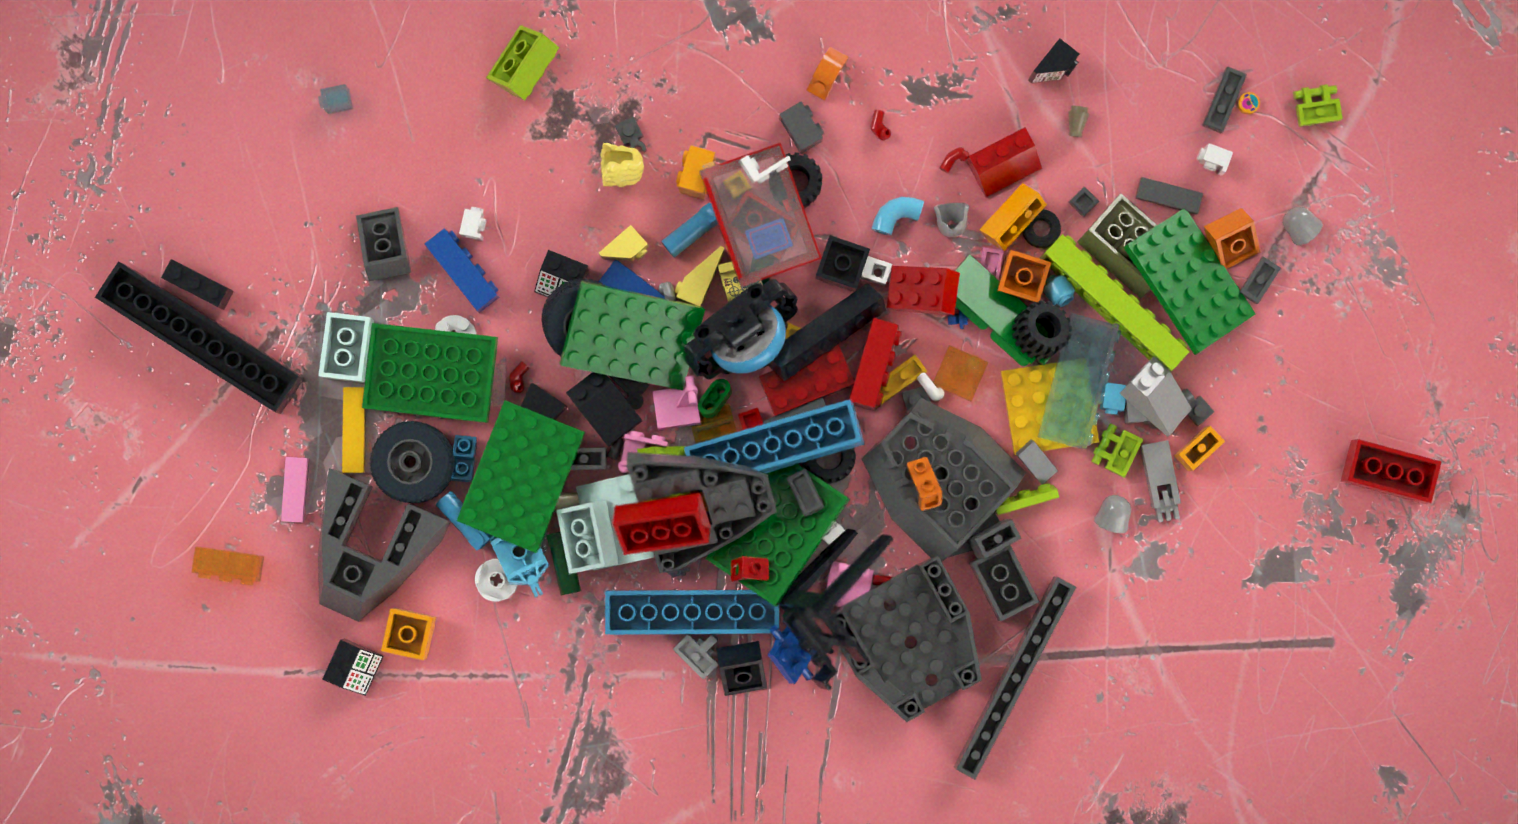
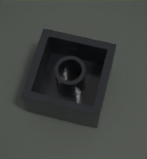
(842, 263)

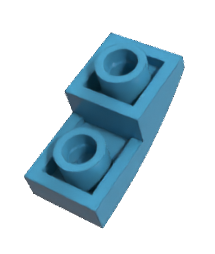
(464, 454)

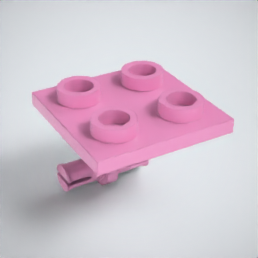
(677, 407)
(637, 441)
(859, 588)

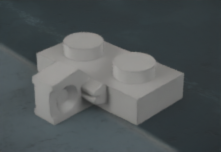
(697, 654)

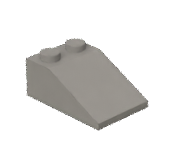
(1157, 396)

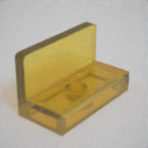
(714, 427)

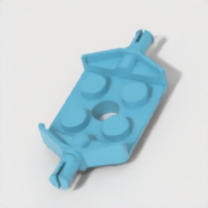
(520, 570)

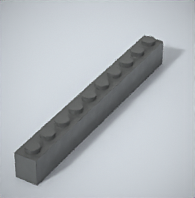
(1014, 677)

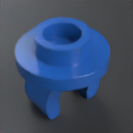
(958, 319)

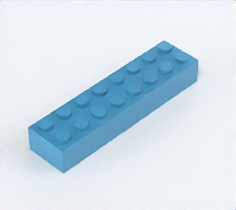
(787, 440)
(688, 612)

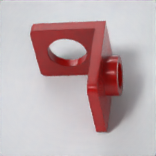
(750, 568)

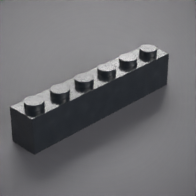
(827, 331)

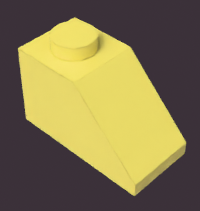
(625, 246)

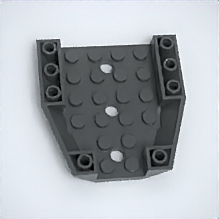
(972, 466)
(930, 612)

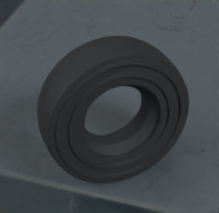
(1053, 235)

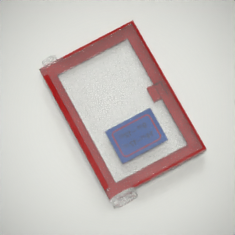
(760, 222)

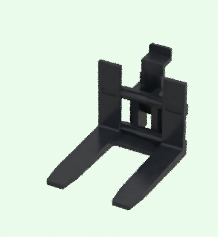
(805, 605)

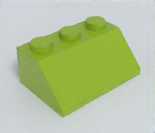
(523, 62)

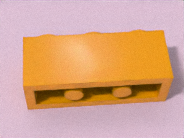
(1013, 217)

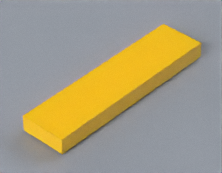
(353, 431)

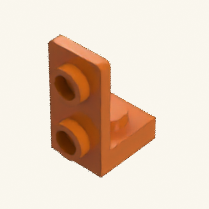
(926, 484)

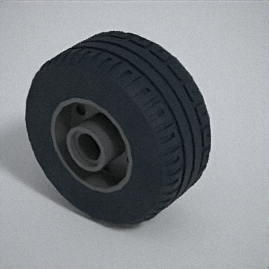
(558, 312)
(392, 456)

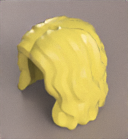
(620, 165)

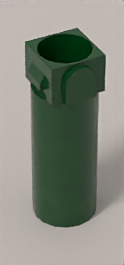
(567, 582)

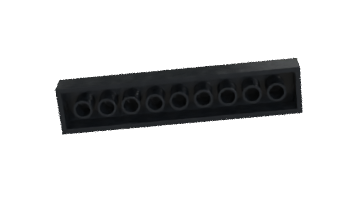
(199, 337)

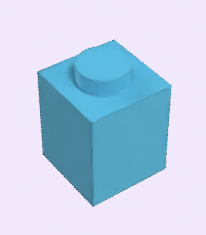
(1113, 400)

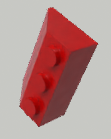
(1004, 162)

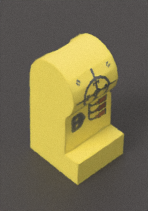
(729, 281)

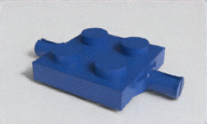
(789, 656)

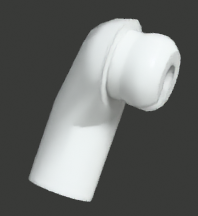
(933, 392)

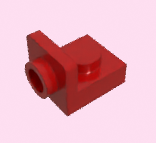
(750, 418)

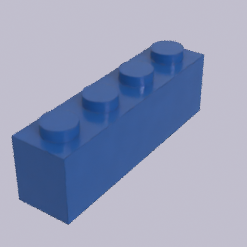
(461, 270)

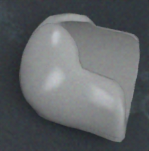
(952, 211)
(1301, 225)
(1114, 514)

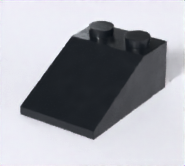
(604, 407)

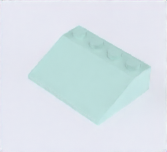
(615, 492)

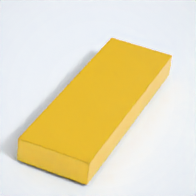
(902, 377)

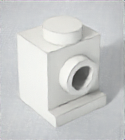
(1214, 158)
(473, 223)
(873, 264)

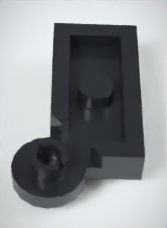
(633, 389)

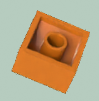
(1233, 238)
(1023, 276)

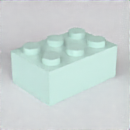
(345, 347)
(587, 536)

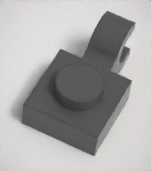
(1200, 409)

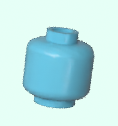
(1059, 290)

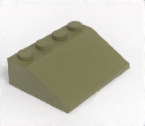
(1110, 233)

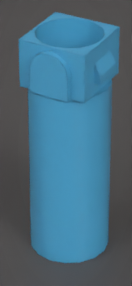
(690, 230)
(450, 507)

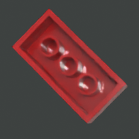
(874, 364)
(817, 380)
(1391, 471)
(661, 524)

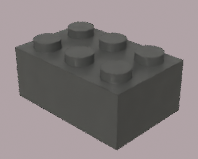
(1004, 583)

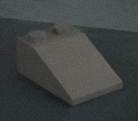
(383, 244)

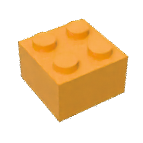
(689, 179)
(408, 633)

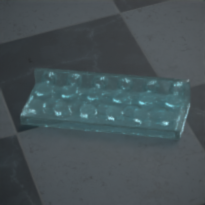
(1079, 382)

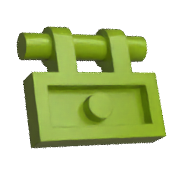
(1317, 112)
(1123, 452)

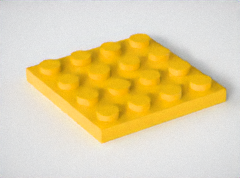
(1025, 399)

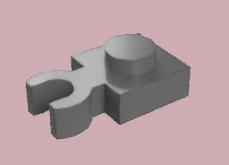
(630, 133)

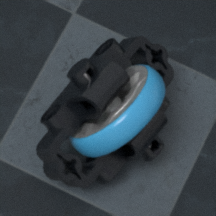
(743, 332)

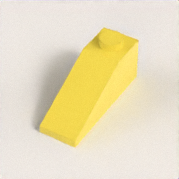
(697, 282)

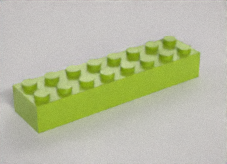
(1114, 303)

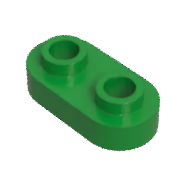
(713, 399)

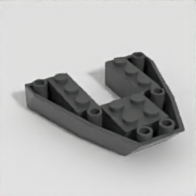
(733, 492)
(353, 580)

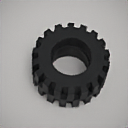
(813, 174)
(1051, 319)
(833, 475)

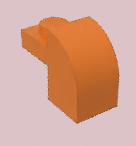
(827, 73)

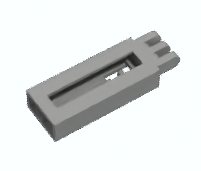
(1160, 471)

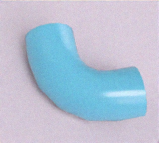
(893, 211)

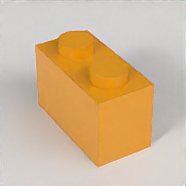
(1199, 448)

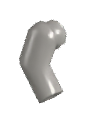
(668, 290)

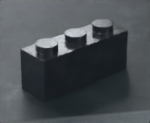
(197, 284)

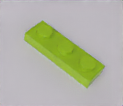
(1027, 498)

